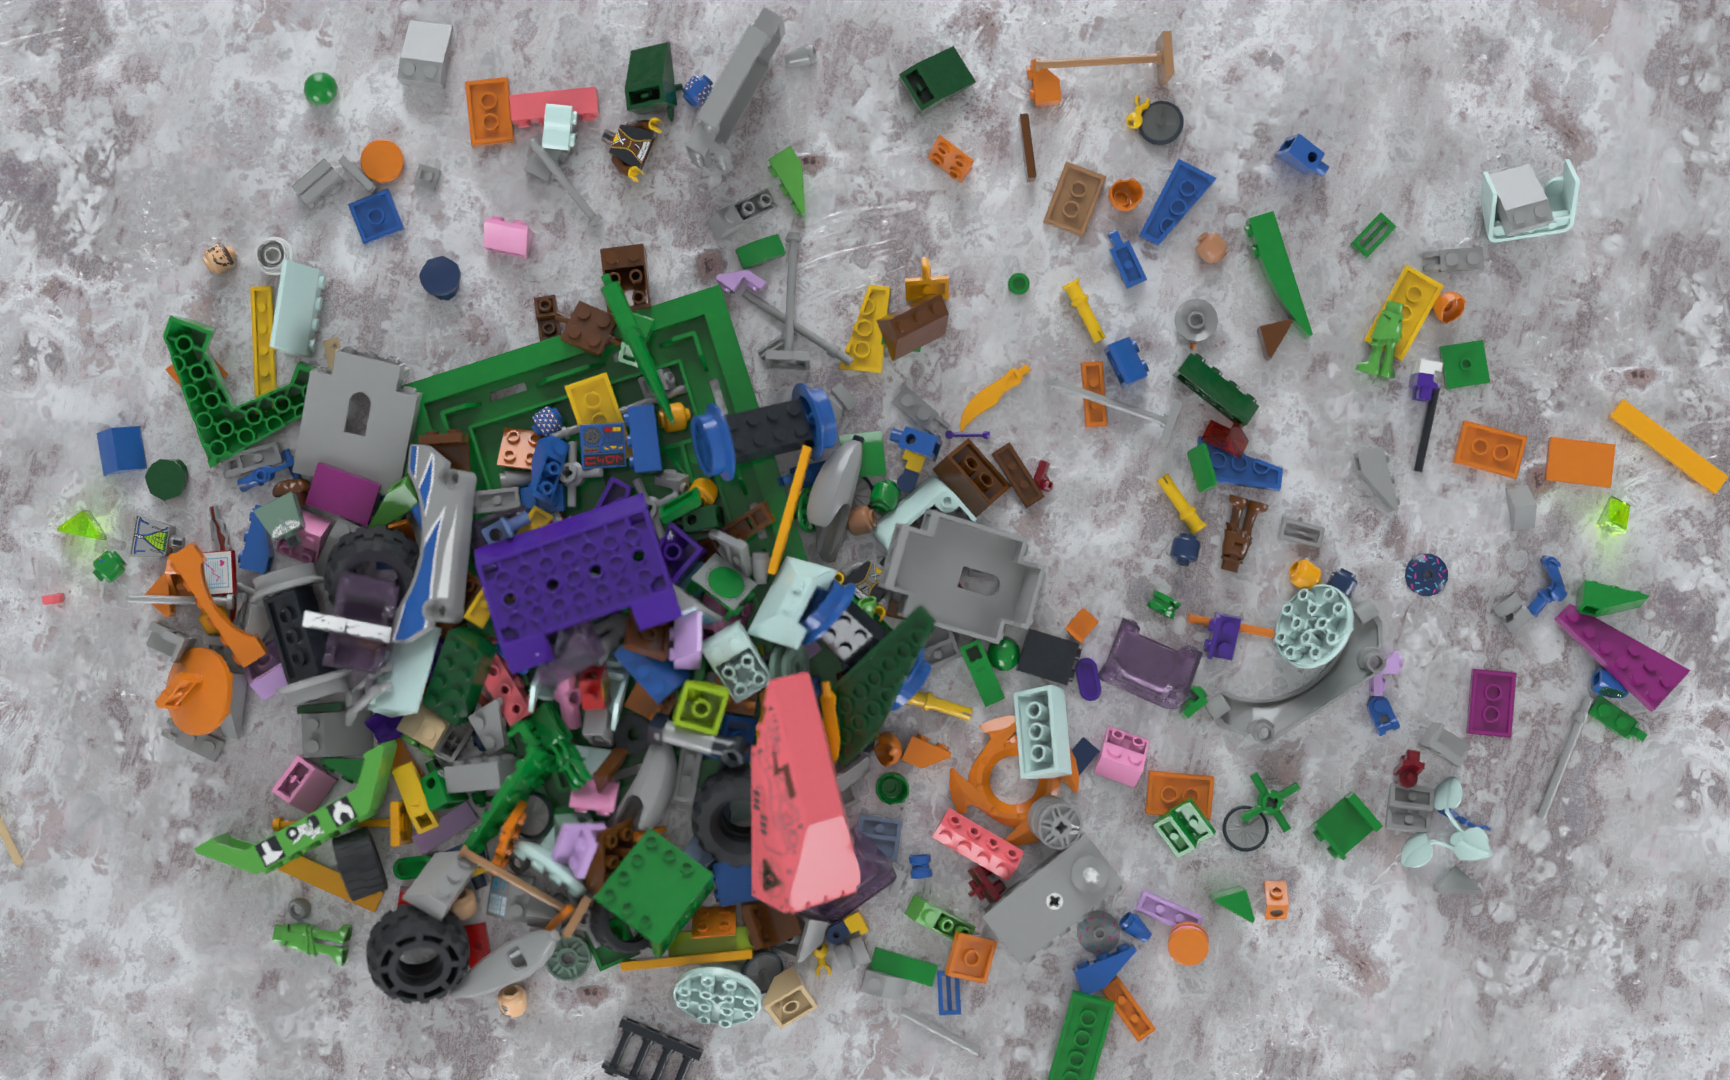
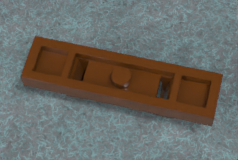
(740, 528)

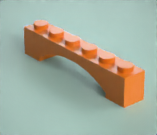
(190, 565)

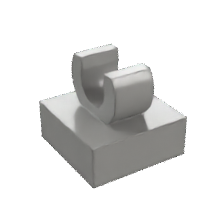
(427, 177)

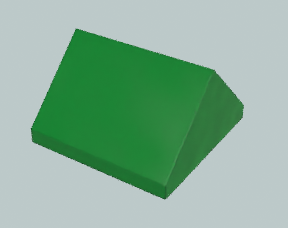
(1235, 900)

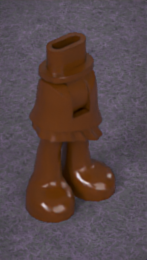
(1237, 541)

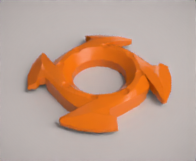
(978, 789)

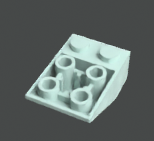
(736, 661)

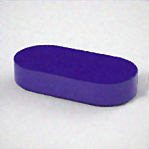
(1088, 679)

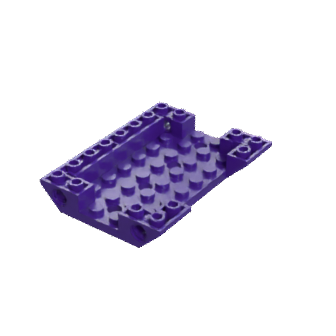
(566, 554)

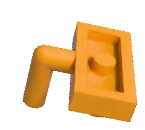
(926, 285)

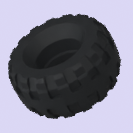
(372, 545)
(711, 827)
(412, 929)

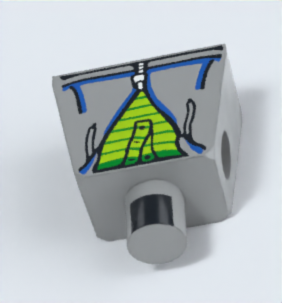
(154, 538)

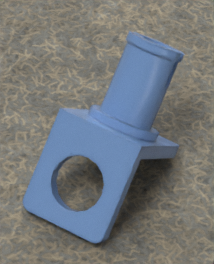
(507, 526)

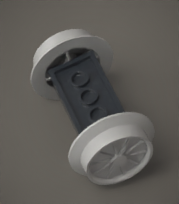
(300, 648)

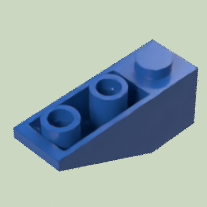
(547, 466)
(258, 547)
(1098, 973)

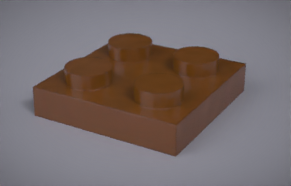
(648, 642)

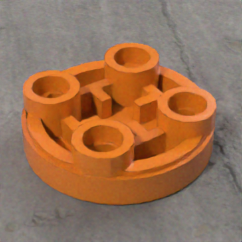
(382, 161)

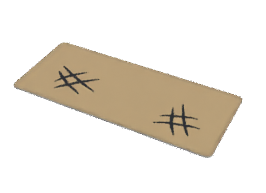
(330, 347)

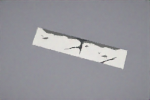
(347, 626)

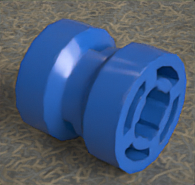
(920, 871)

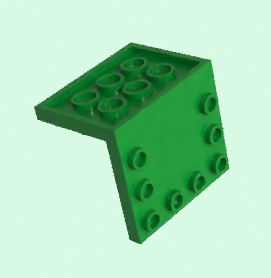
(656, 890)

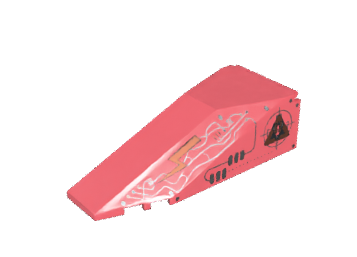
(798, 812)

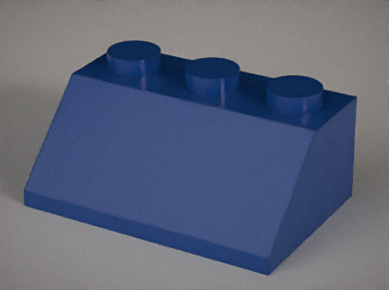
(643, 439)
(653, 675)

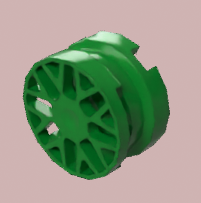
(1163, 604)

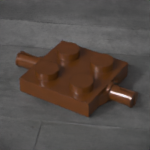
(589, 329)

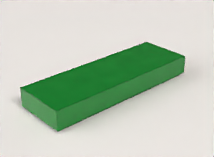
(903, 966)

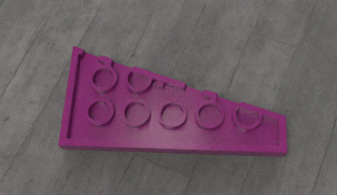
(1636, 666)

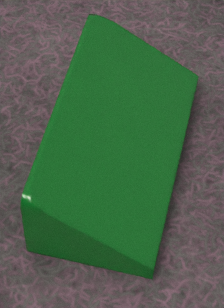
(1202, 468)

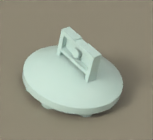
(1314, 626)
(542, 861)
(718, 993)

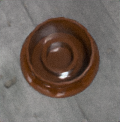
(296, 485)

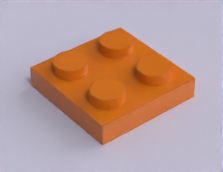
(970, 957)

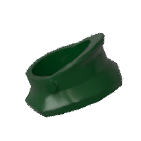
(167, 478)

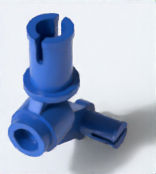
(267, 473)
(1554, 590)

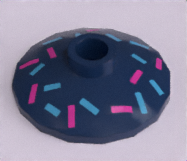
(1416, 577)

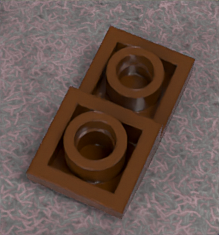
(545, 311)

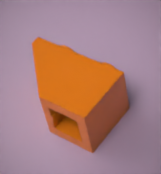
(1045, 87)
(922, 753)

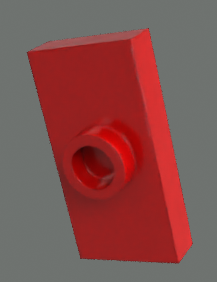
(478, 942)

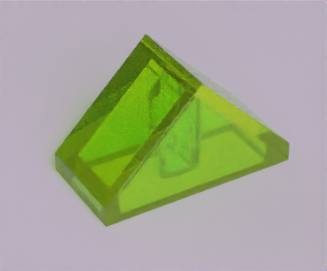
(1614, 516)
(83, 525)

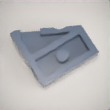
(883, 832)

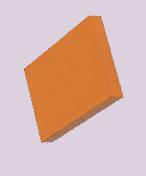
(489, 111)
(1489, 449)
(1580, 462)
(1169, 789)

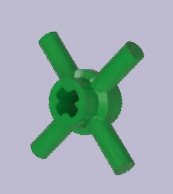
(1275, 810)

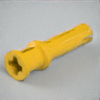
(1079, 300)
(1187, 513)
(928, 701)

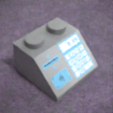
(690, 604)
(507, 900)

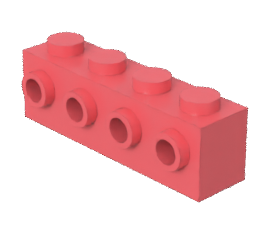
(530, 107)
(509, 687)
(978, 844)

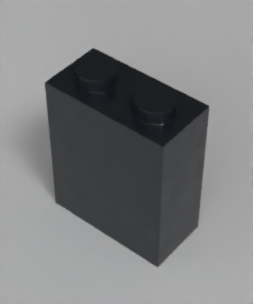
(1048, 657)

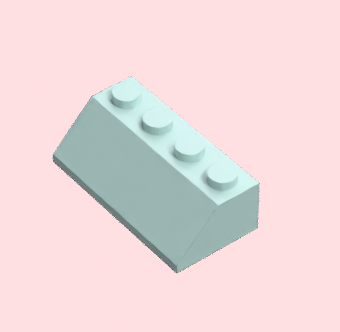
(1042, 733)

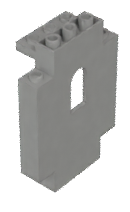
(734, 92)
(390, 424)
(928, 567)

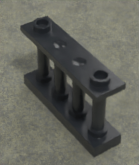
(650, 1036)

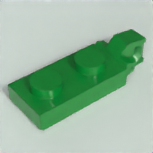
(1616, 719)

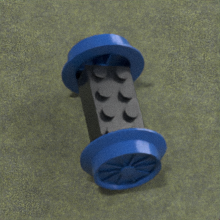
(763, 432)
(852, 633)

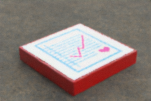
(221, 572)

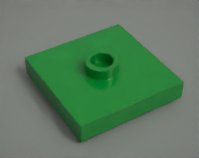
(1464, 364)

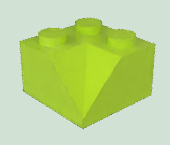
(701, 706)

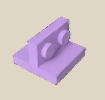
(577, 846)

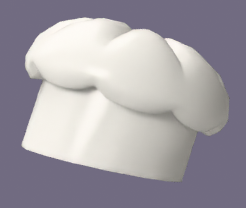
(270, 255)

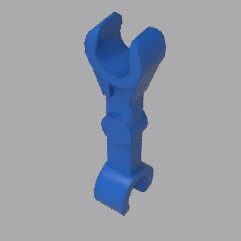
(1462, 820)

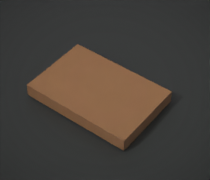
(1074, 199)

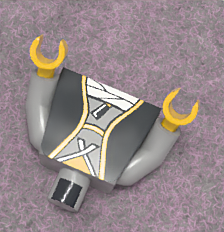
(866, 579)

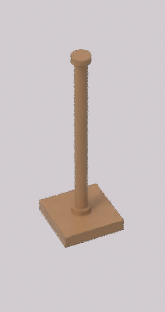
(1163, 58)
(574, 917)

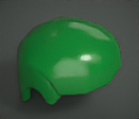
(320, 88)
(1004, 655)
(892, 788)

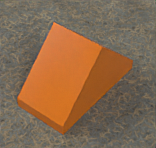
(162, 587)

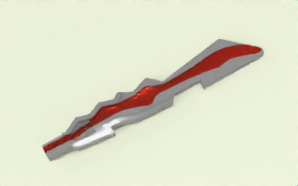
(221, 541)

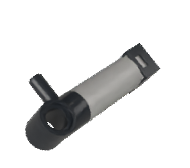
(729, 749)

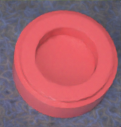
(53, 598)

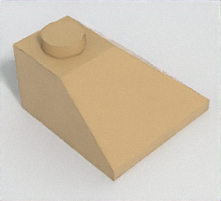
(424, 726)
(788, 998)

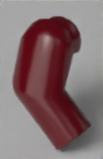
(1041, 478)

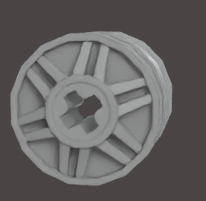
(1047, 814)

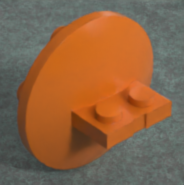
(198, 692)

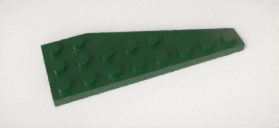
(875, 682)

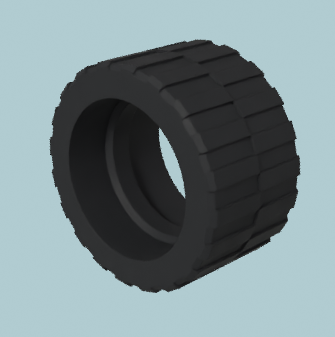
(359, 863)
(601, 930)

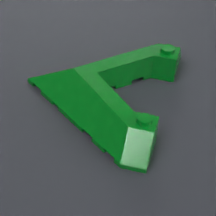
(220, 423)

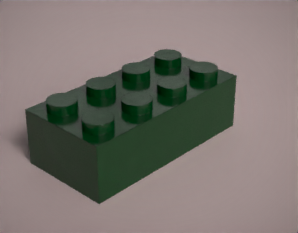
(459, 675)

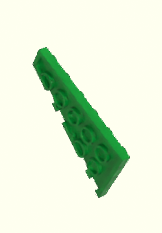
(516, 787)

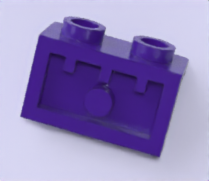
(1222, 637)
(384, 727)

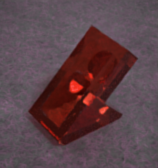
(1229, 440)

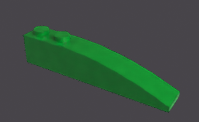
(1276, 268)

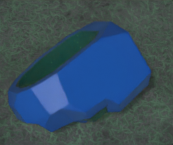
(1606, 685)

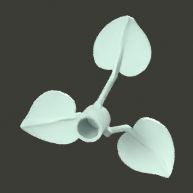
(1467, 845)

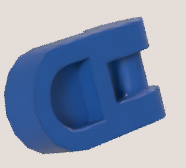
(1378, 707)

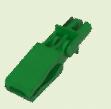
(557, 736)

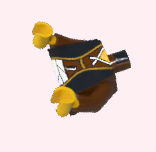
(632, 145)

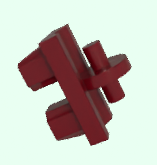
(1409, 768)
(982, 886)

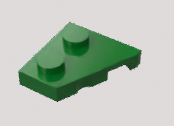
(684, 459)

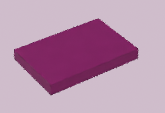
(343, 494)
(1491, 703)

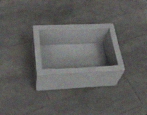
(479, 773)

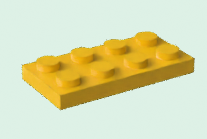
(1418, 296)
(595, 403)

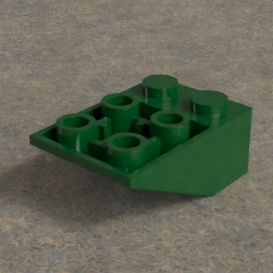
(650, 79)
(936, 80)

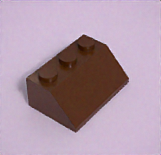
(914, 325)
(971, 477)

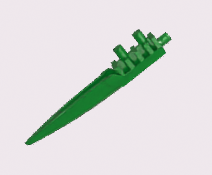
(633, 336)

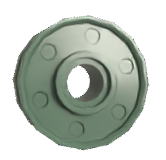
(788, 661)
(570, 970)

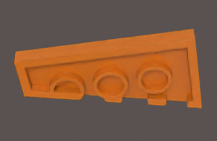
(510, 832)

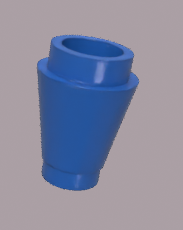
(1135, 927)

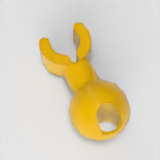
(1135, 118)
(820, 953)

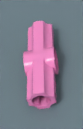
(570, 699)

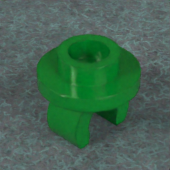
(480, 799)

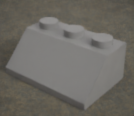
(440, 883)

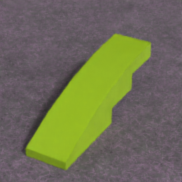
(686, 945)

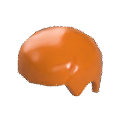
(1125, 194)
(1449, 306)
(888, 749)

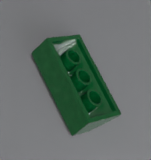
(1215, 390)

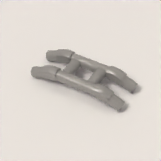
(354, 698)

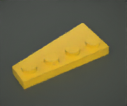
(866, 337)

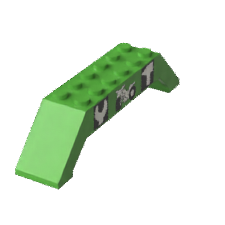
(316, 827)

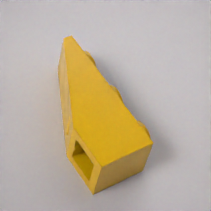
(414, 799)

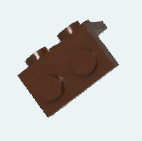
(452, 446)
(769, 925)

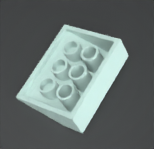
(297, 309)
(409, 675)

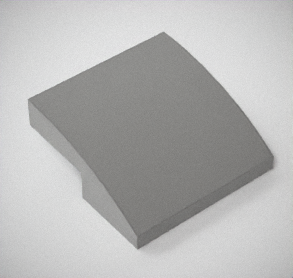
(1409, 809)

